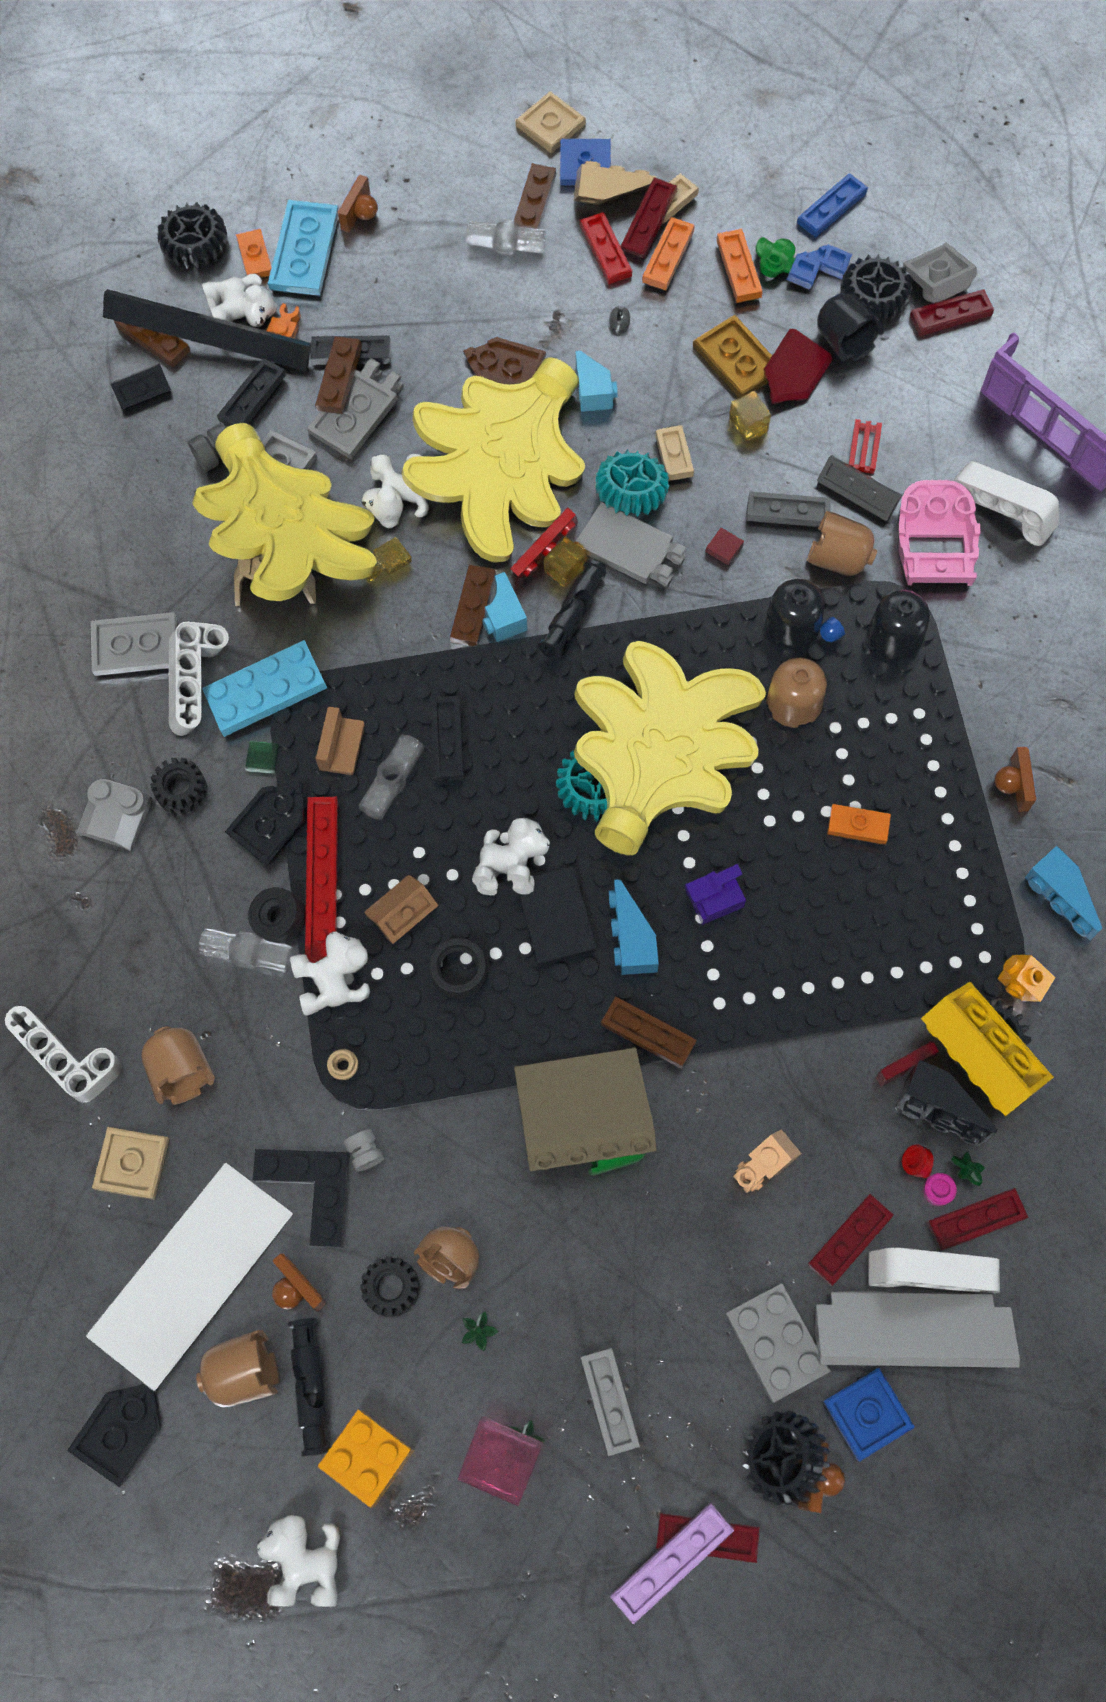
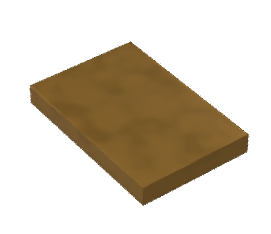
(735, 355)

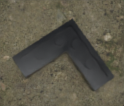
(328, 1174)

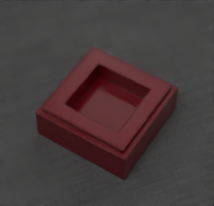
(724, 546)

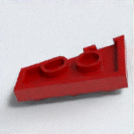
(545, 544)

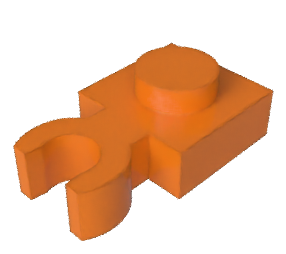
(286, 324)

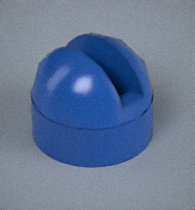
(832, 630)

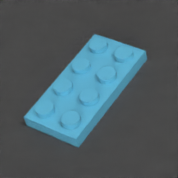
(303, 247)
(264, 688)

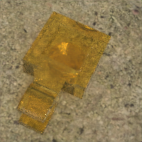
(390, 557)

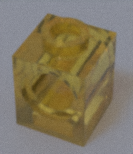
(750, 416)
(565, 561)

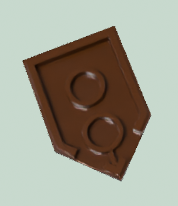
(504, 361)

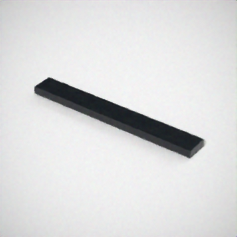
(206, 330)

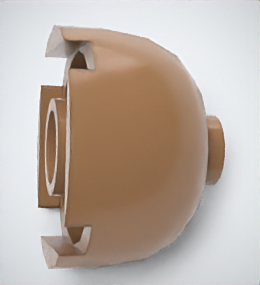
(449, 1255)

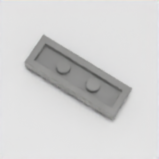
(610, 1402)

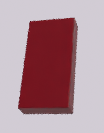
(906, 1063)

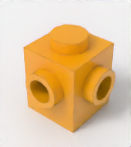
(1026, 978)

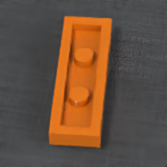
(668, 253)
(739, 265)

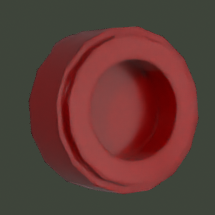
(918, 1161)

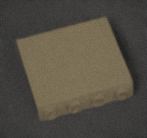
(584, 1109)

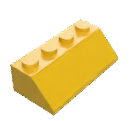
(986, 1048)

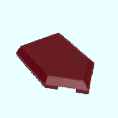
(795, 367)

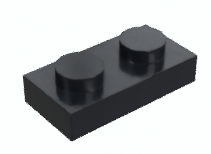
(140, 386)

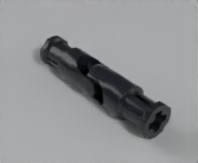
(566, 621)
(307, 1372)

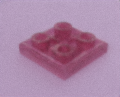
(500, 1461)

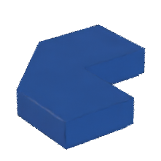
(826, 259)

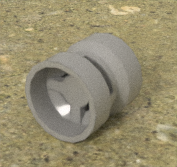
(363, 1150)

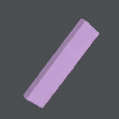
(672, 1563)

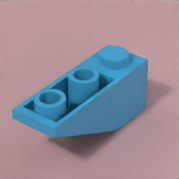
(1065, 889)
(636, 938)

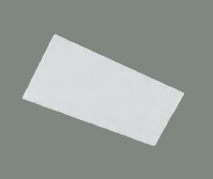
(189, 1276)

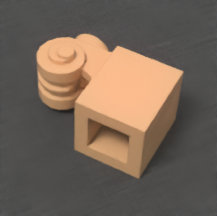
(767, 1160)

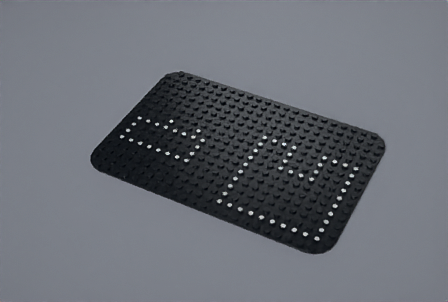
(829, 922)

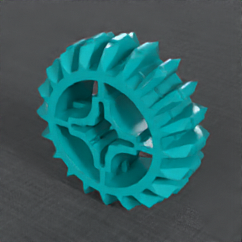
(632, 483)
(583, 783)

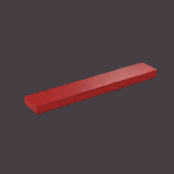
(321, 874)

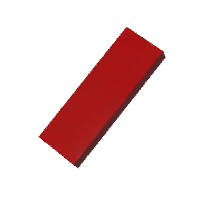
(606, 248)

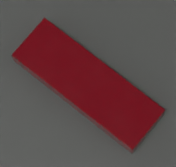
(649, 217)
(951, 312)
(977, 1219)
(850, 1240)
(739, 1545)

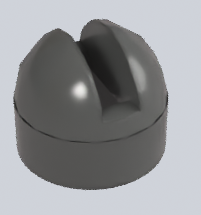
(617, 324)

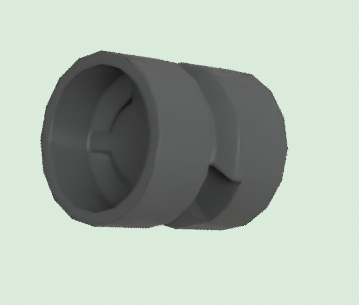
(204, 448)

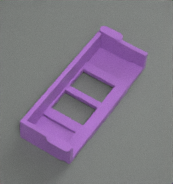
(1009, 388)

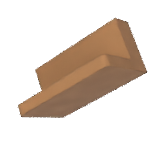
(339, 743)
(401, 908)

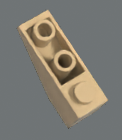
(601, 184)

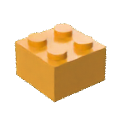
(365, 1458)

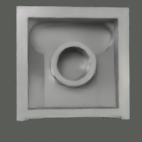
(941, 272)
(114, 813)

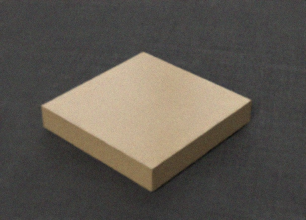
(550, 122)
(131, 1163)

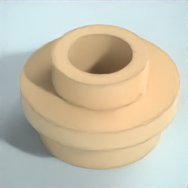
(342, 1055)

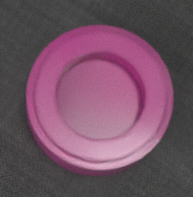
(939, 1189)

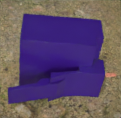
(716, 894)

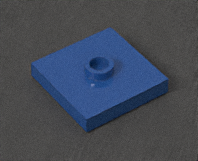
(577, 152)
(868, 1414)

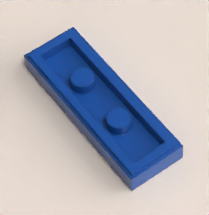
(832, 205)

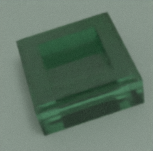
(261, 757)

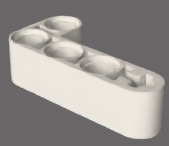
(1014, 498)
(191, 678)
(55, 1051)
(933, 1270)

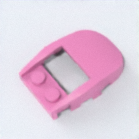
(938, 511)

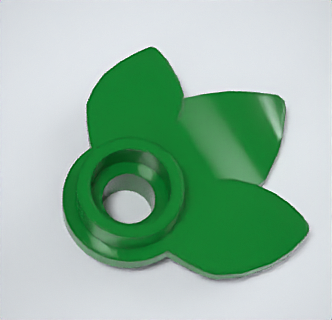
(775, 256)

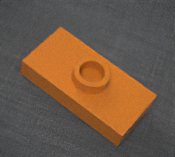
(254, 253)
(859, 824)

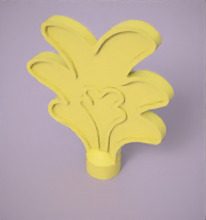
(498, 455)
(282, 516)
(664, 742)

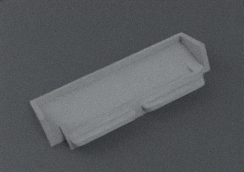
(915, 1330)

